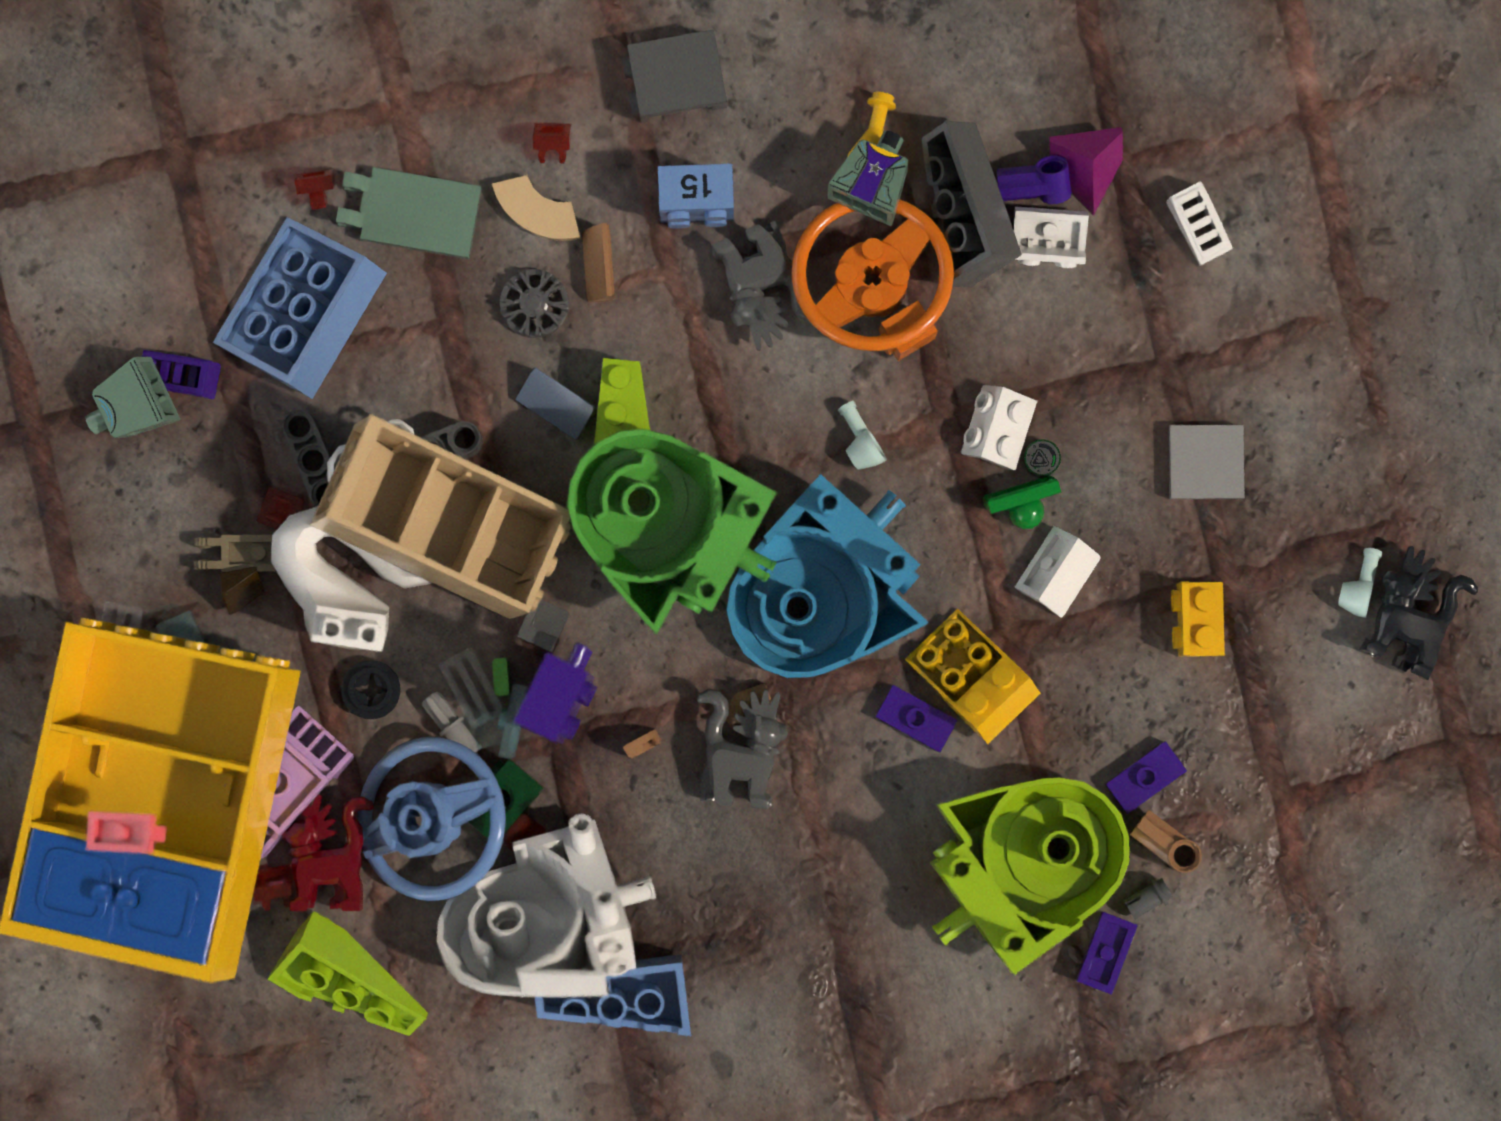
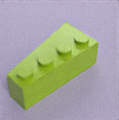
(622, 407)

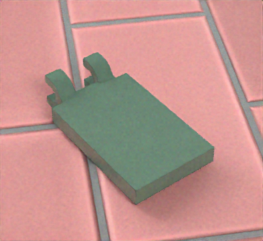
(413, 211)

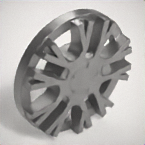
(534, 303)

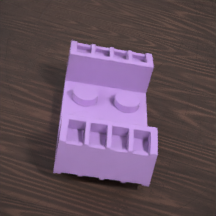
(306, 767)

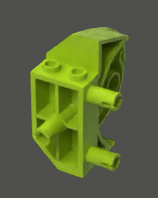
(1004, 868)

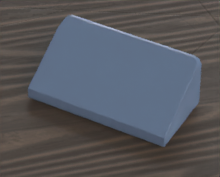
(555, 403)

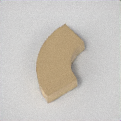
(534, 212)

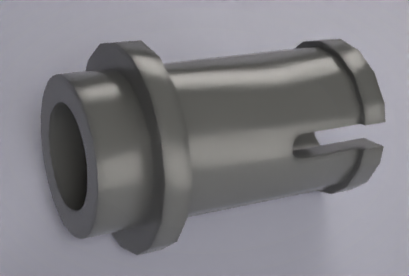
(1148, 898)

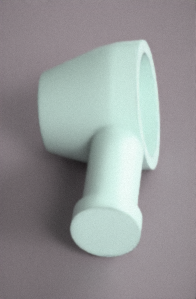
(864, 450)
(1356, 594)

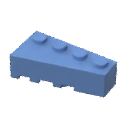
(642, 998)

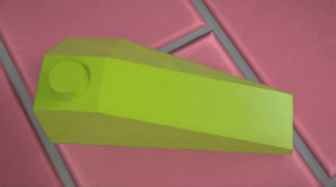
(335, 968)

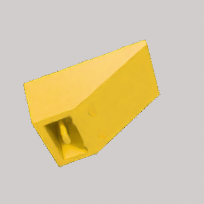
(973, 676)

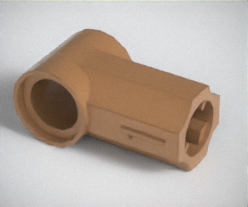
(1164, 840)

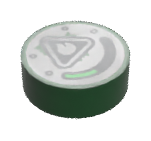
(1042, 458)

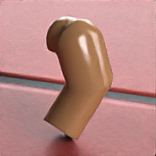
(745, 695)

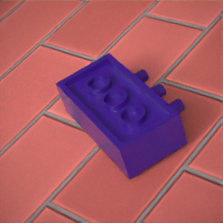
(558, 695)

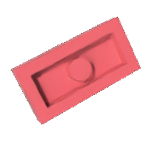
(123, 832)

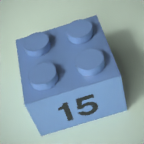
(696, 195)

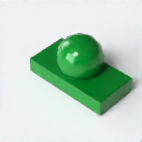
(1023, 501)

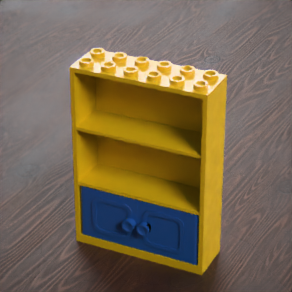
(154, 733)

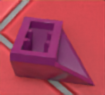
(1092, 162)

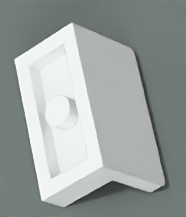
(1058, 571)

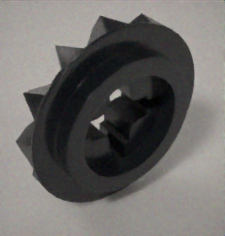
(359, 676)

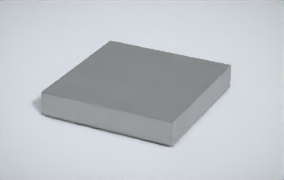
(1206, 462)

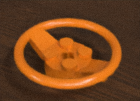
(889, 260)

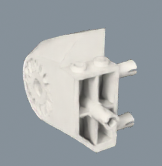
(546, 921)

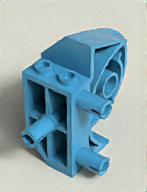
(843, 573)

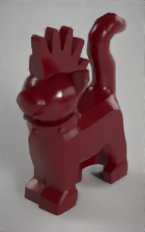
(327, 866)

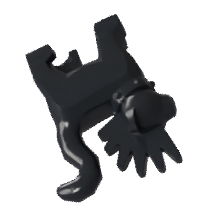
(1417, 629)

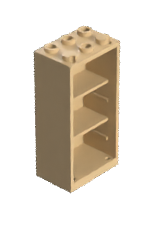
(442, 518)

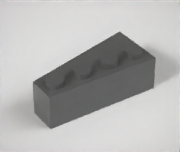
(968, 202)

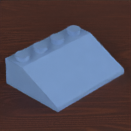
(300, 307)

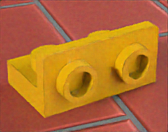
(1199, 619)

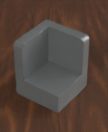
(544, 625)

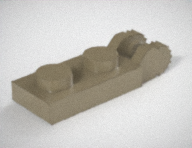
(237, 553)

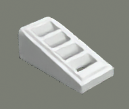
(1204, 204)

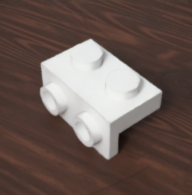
(1051, 236)
(998, 426)

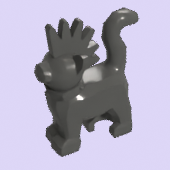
(755, 274)
(740, 761)

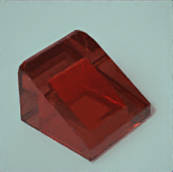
(522, 828)

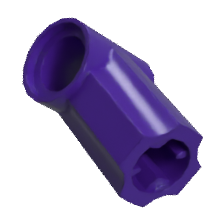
(1045, 180)

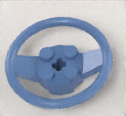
(442, 814)

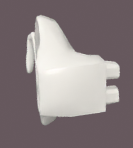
(333, 603)

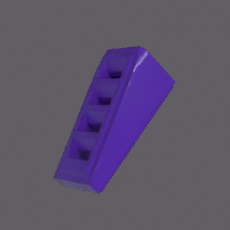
(202, 375)

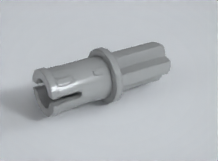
(449, 722)

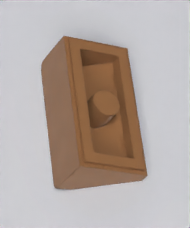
(598, 264)

